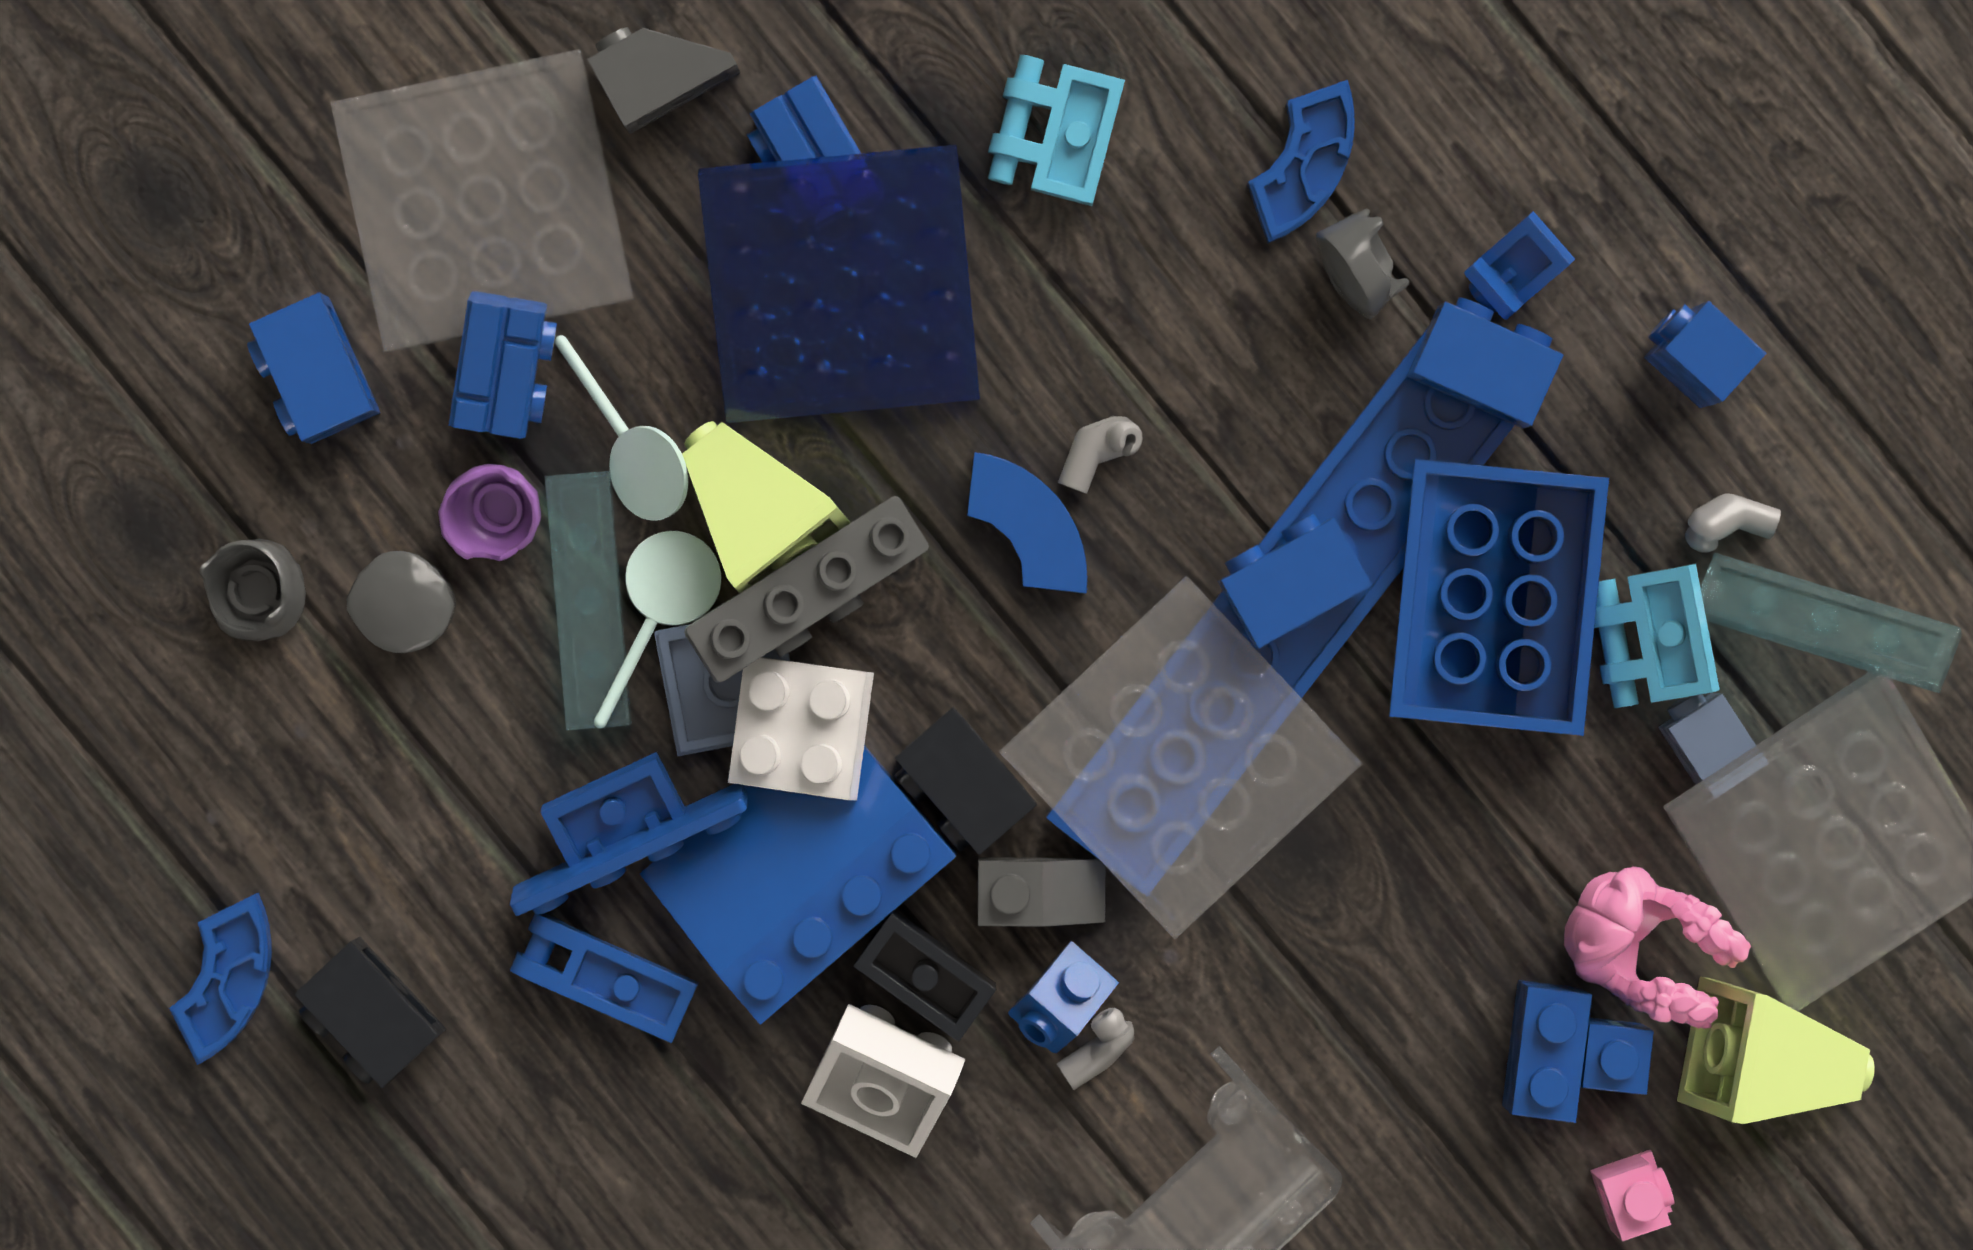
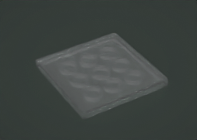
(482, 190)
(1180, 757)
(1832, 839)

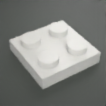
(801, 728)

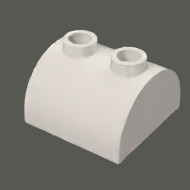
(884, 1078)

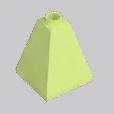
(754, 504)
(1768, 1060)

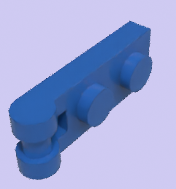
(606, 978)

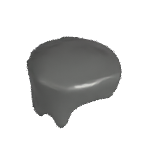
(1359, 263)
(254, 589)
(401, 602)

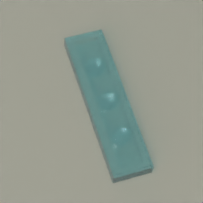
(587, 595)
(1829, 622)

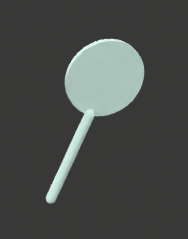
(643, 461)
(671, 583)

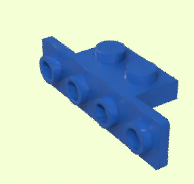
(618, 823)

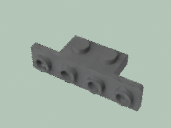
(806, 589)

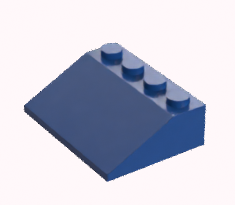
(1499, 597)
(797, 882)

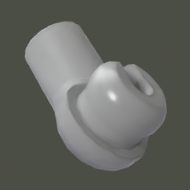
(1096, 444)
(1726, 515)
(1097, 1055)

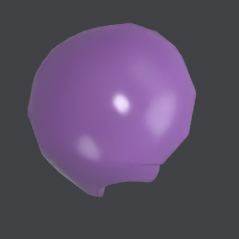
(489, 513)

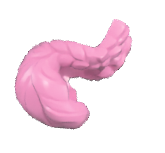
(1618, 914)

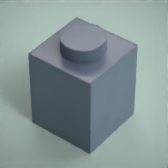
(1705, 734)

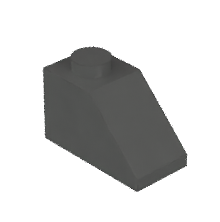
(656, 73)
(1040, 891)

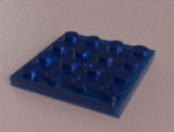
(840, 283)

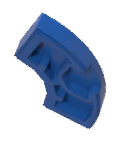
(1310, 163)
(1033, 522)
(230, 978)

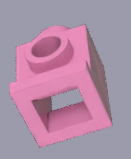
(1634, 1195)

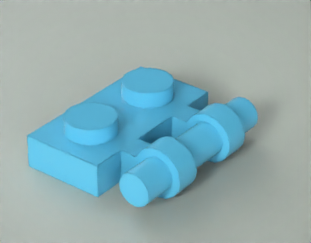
(1075, 135)
(1670, 634)

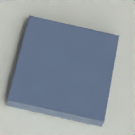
(699, 708)

